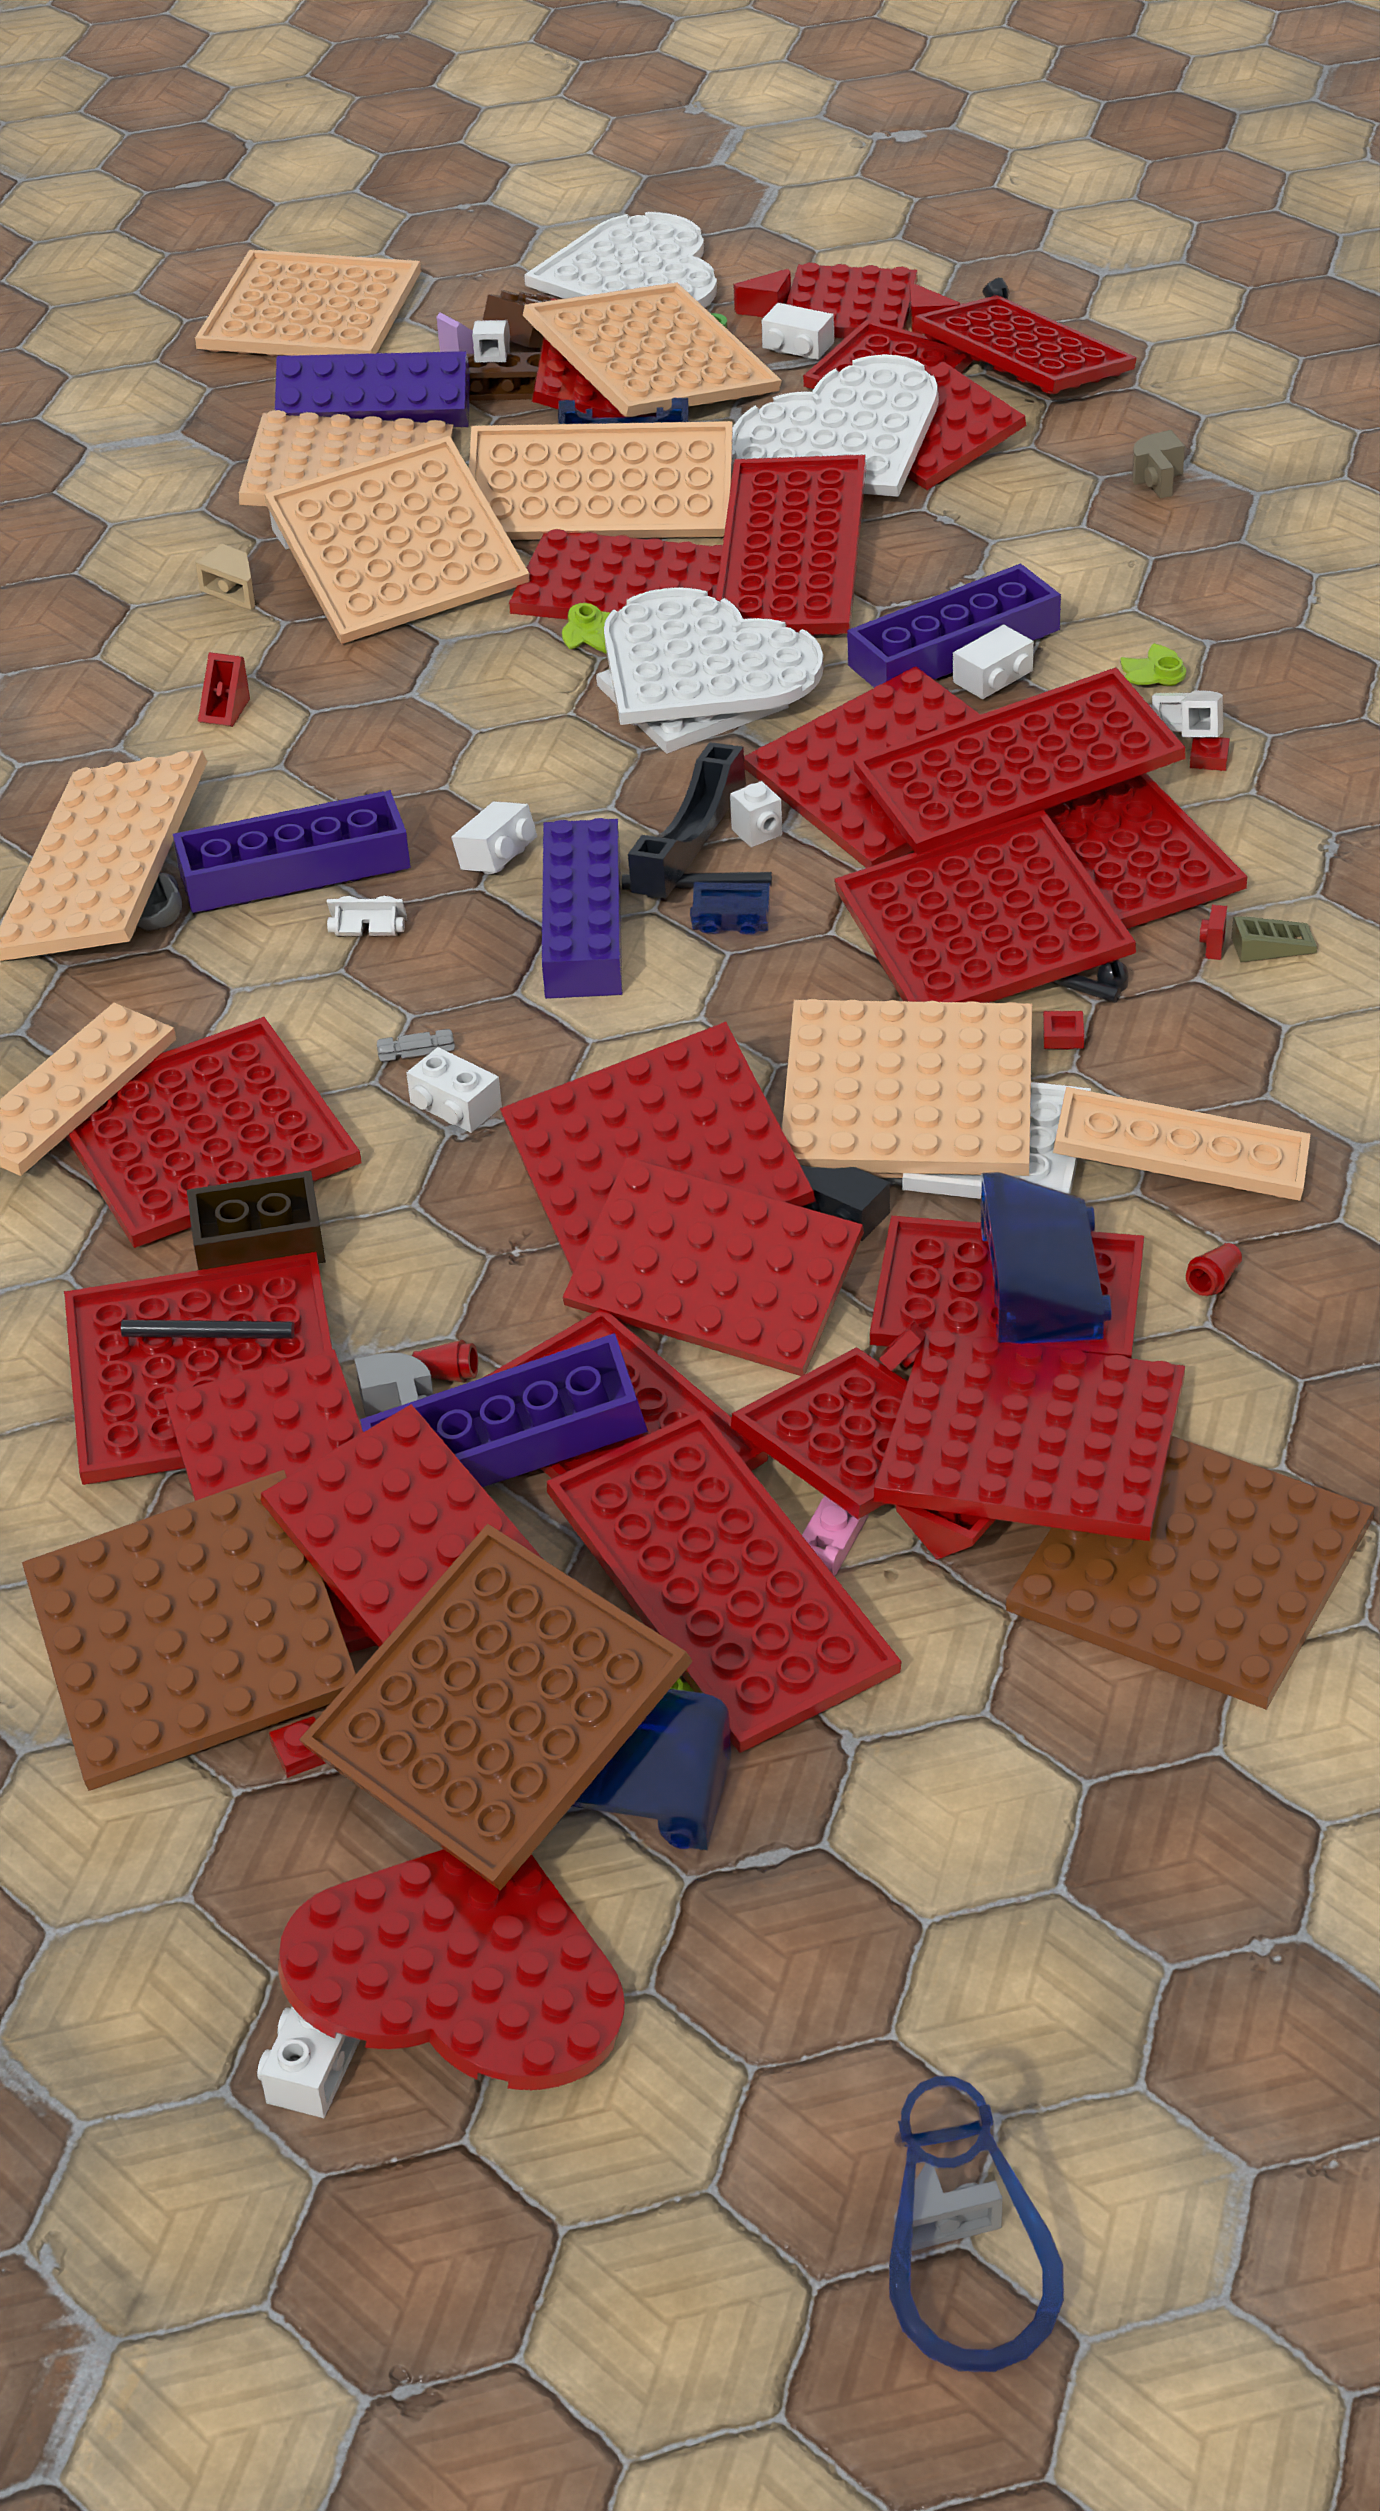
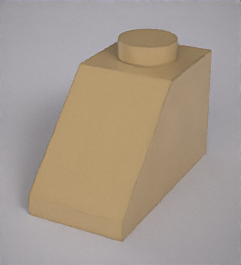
(226, 575)

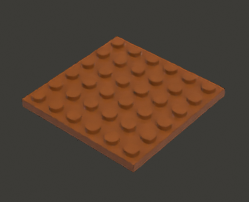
(1220, 1587)
(185, 1632)
(495, 1704)

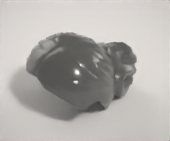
(163, 904)

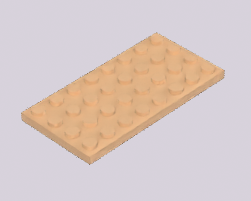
(606, 478)
(100, 856)

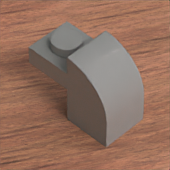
(391, 1381)

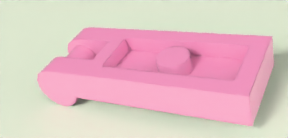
(833, 1530)

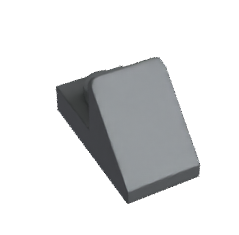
(953, 2214)

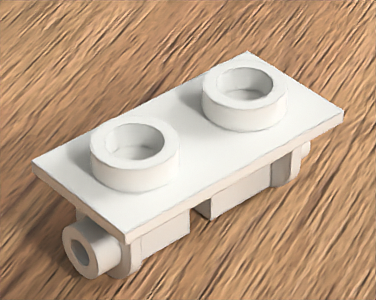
(383, 914)

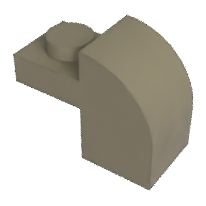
(1157, 461)

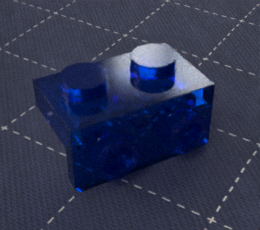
(730, 907)

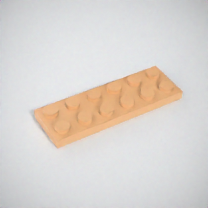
(76, 1083)
(1182, 1143)

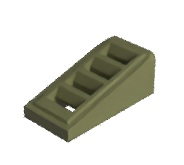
(1270, 938)

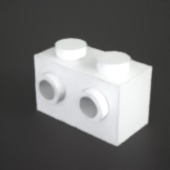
(797, 331)
(993, 661)
(494, 837)
(454, 1089)
(304, 2066)

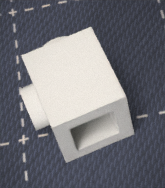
(756, 814)

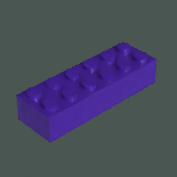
(376, 384)
(937, 627)
(291, 851)
(581, 909)
(534, 1412)

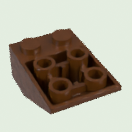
(510, 307)

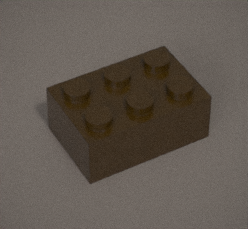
(255, 1220)

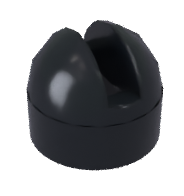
(996, 287)
(1117, 969)

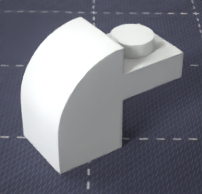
(491, 340)
(1191, 713)

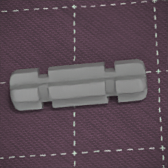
(414, 1045)

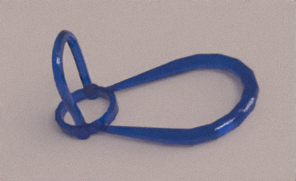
(900, 2257)

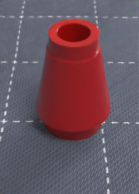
(1211, 1271)
(450, 1361)

